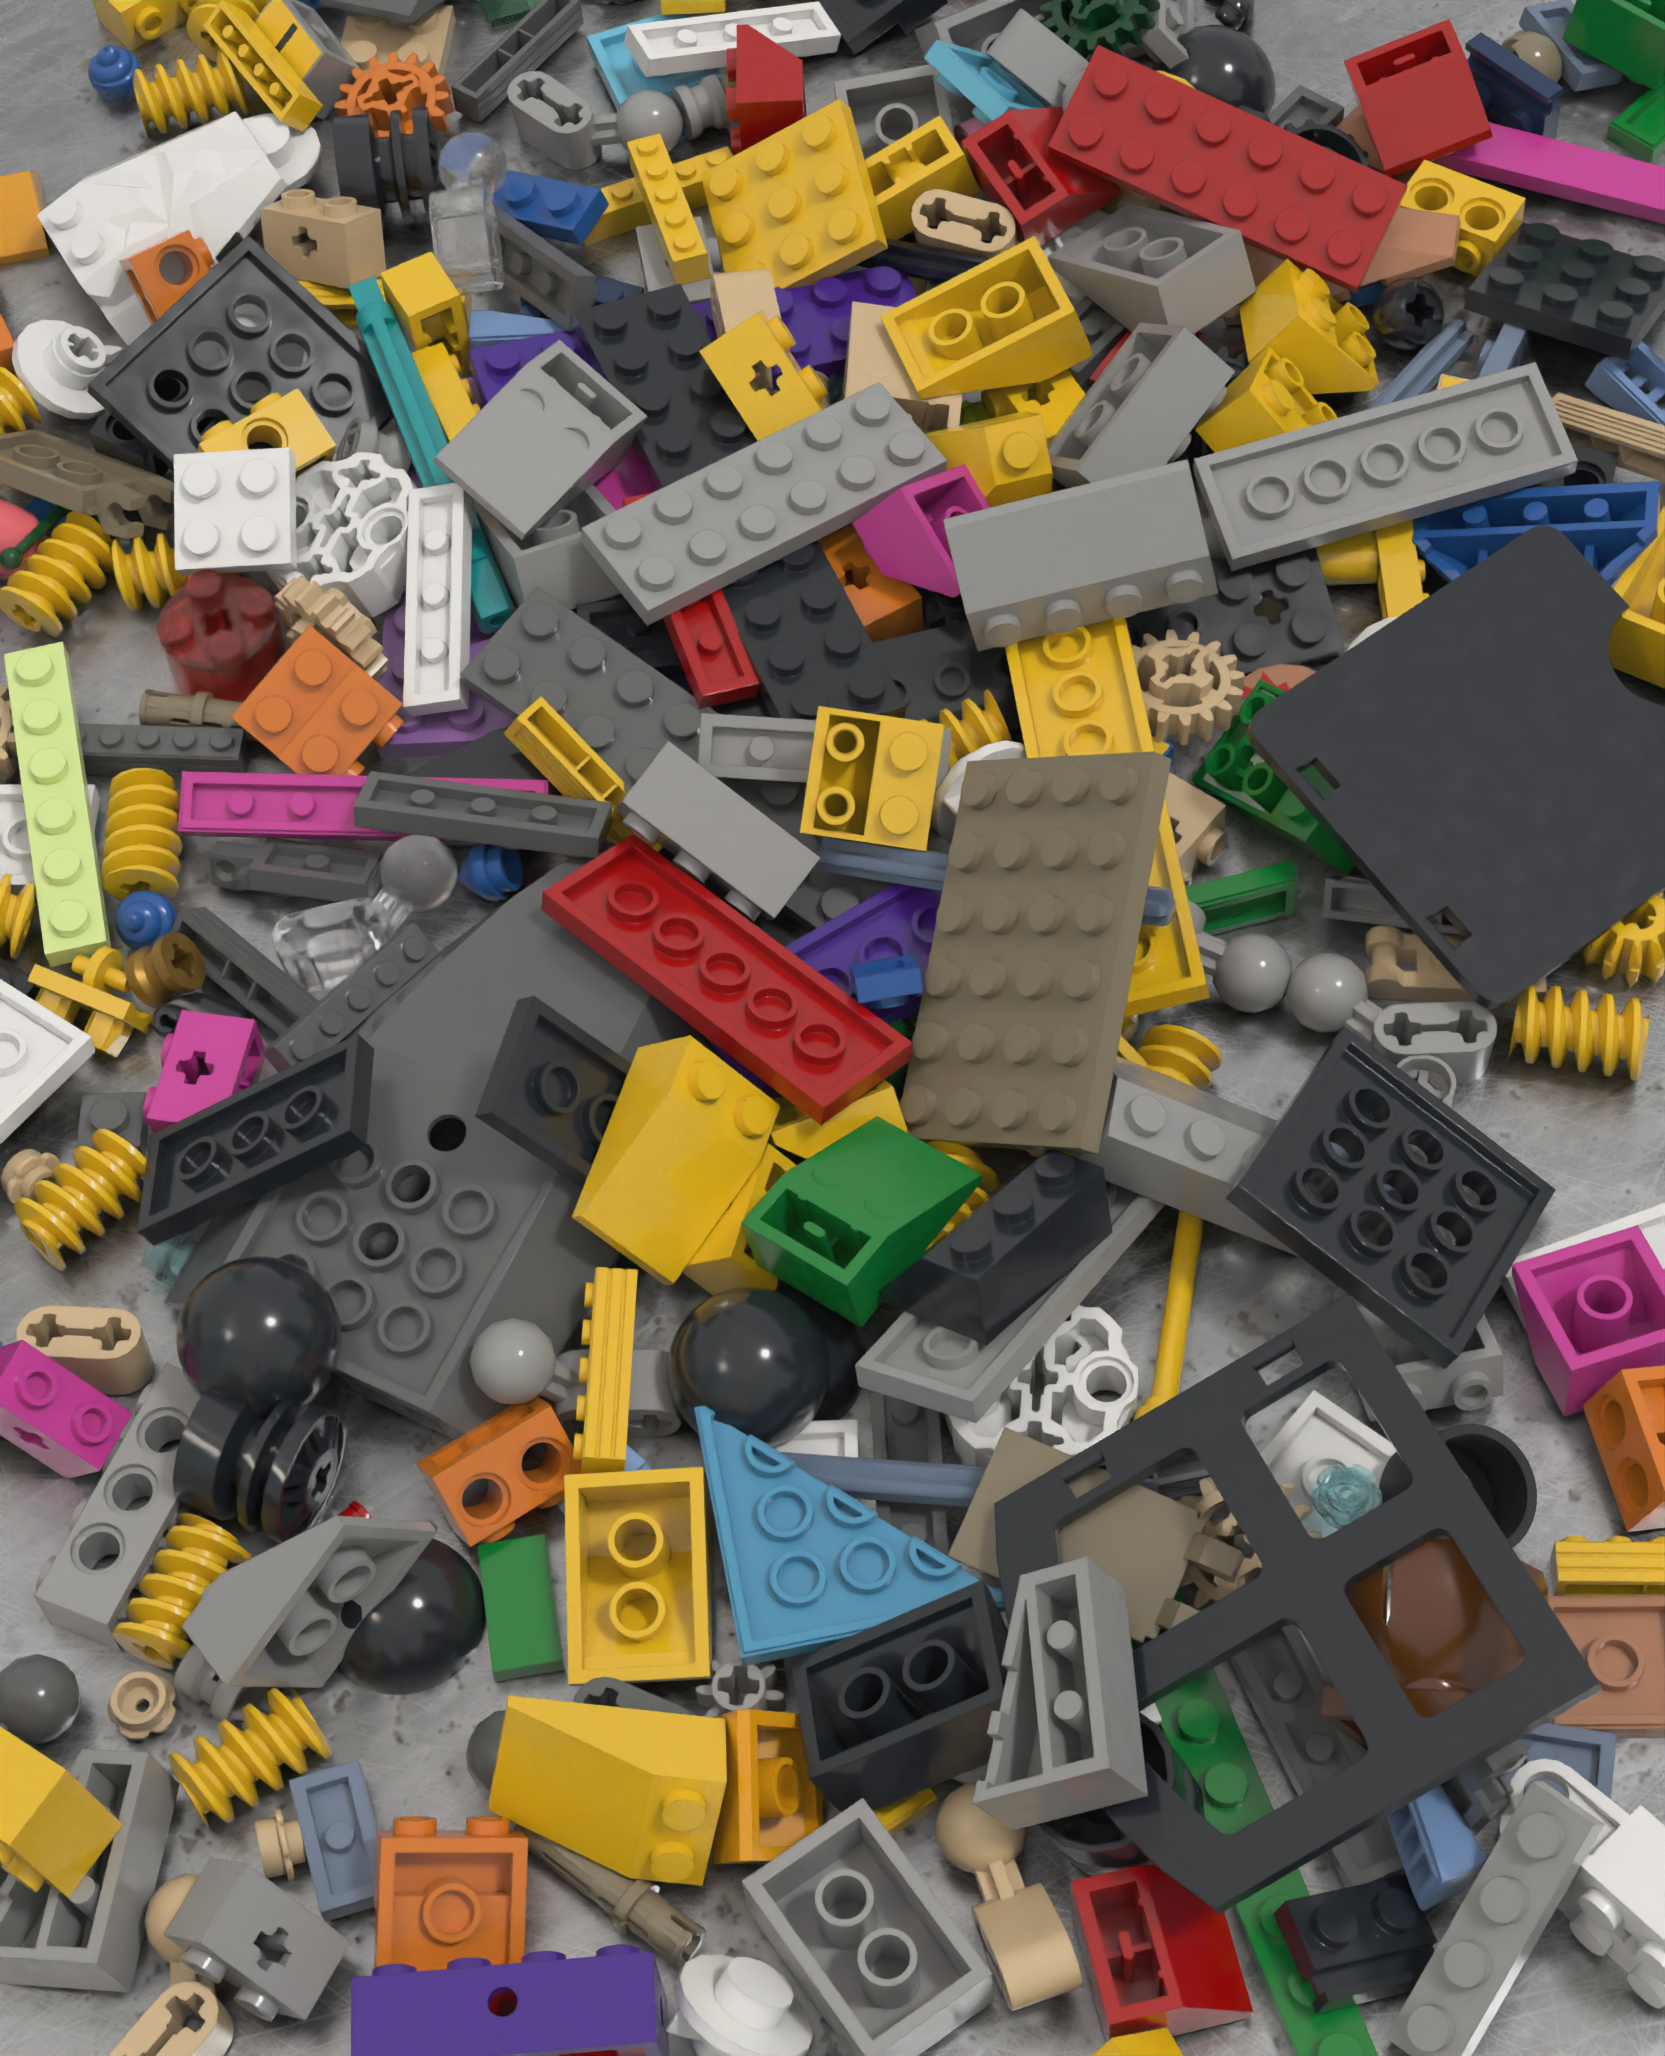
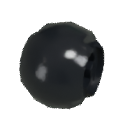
(1408, 314)

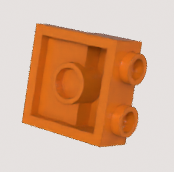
(319, 709)
(449, 1892)

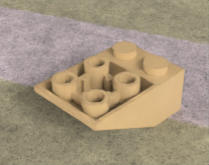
(874, 359)

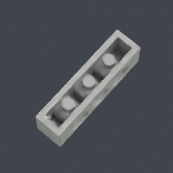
(100, 1526)

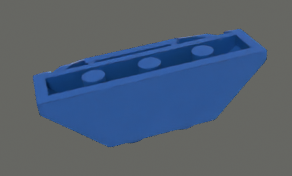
(1603, 521)

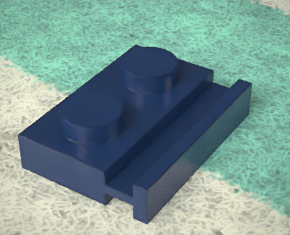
(1512, 89)

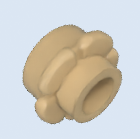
(25, 1171)
(131, 1691)
(280, 1845)

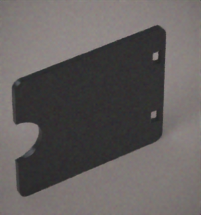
(1488, 765)

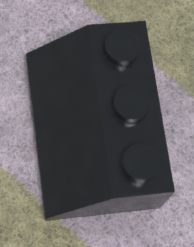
(1007, 1249)
(903, 1700)

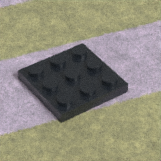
(1571, 290)

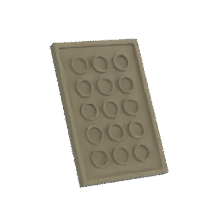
(1034, 951)

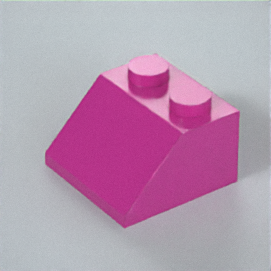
(908, 529)
(1593, 1313)

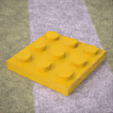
(797, 202)

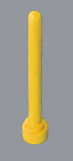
(1176, 1312)

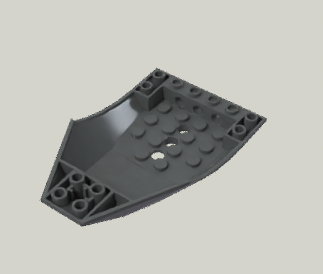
(497, 1221)

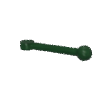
(12, 556)

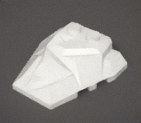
(195, 182)

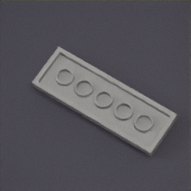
(1384, 466)
(760, 503)
(965, 1377)

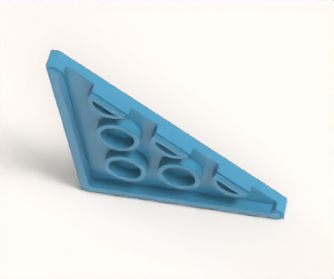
(806, 1556)

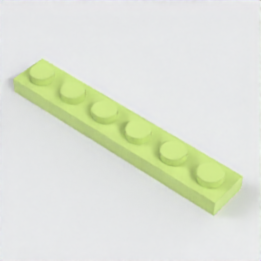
(56, 803)

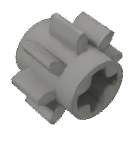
(734, 1679)

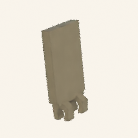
(85, 481)
(1133, 1537)

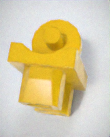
(111, 1016)

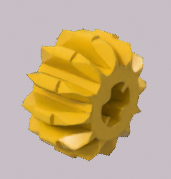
(1633, 945)

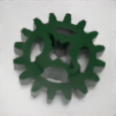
(1099, 22)

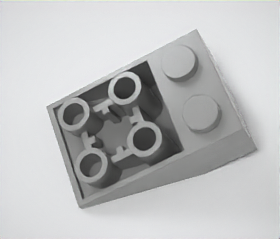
(541, 440)

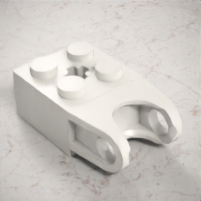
(1620, 1886)

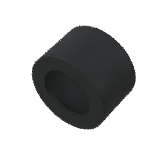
(1493, 1467)

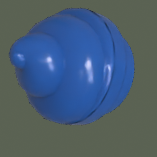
(113, 72)
(492, 871)
(144, 918)

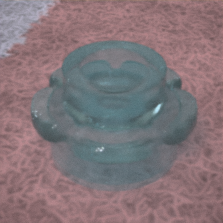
(169, 1256)
(1332, 1506)

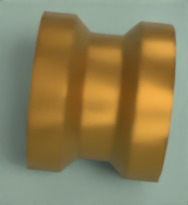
(165, 969)

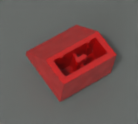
(767, 88)
(1418, 98)
(1035, 186)
(1156, 1954)

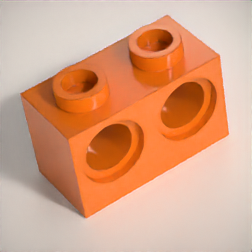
(145, 277)
(1630, 1438)
(496, 1453)

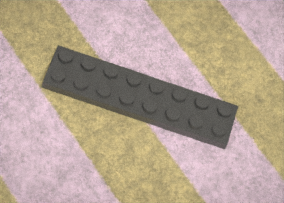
(627, 717)

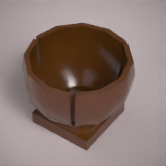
(1431, 1631)

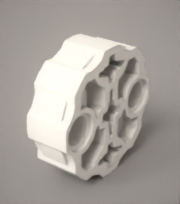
(353, 530)
(1093, 1360)

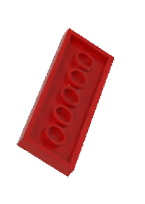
(1227, 168)
(727, 978)

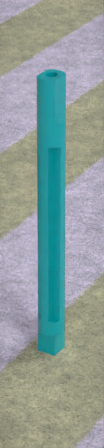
(425, 438)

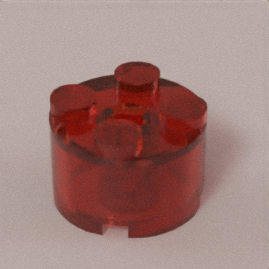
(220, 635)

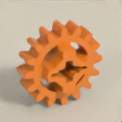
(397, 87)

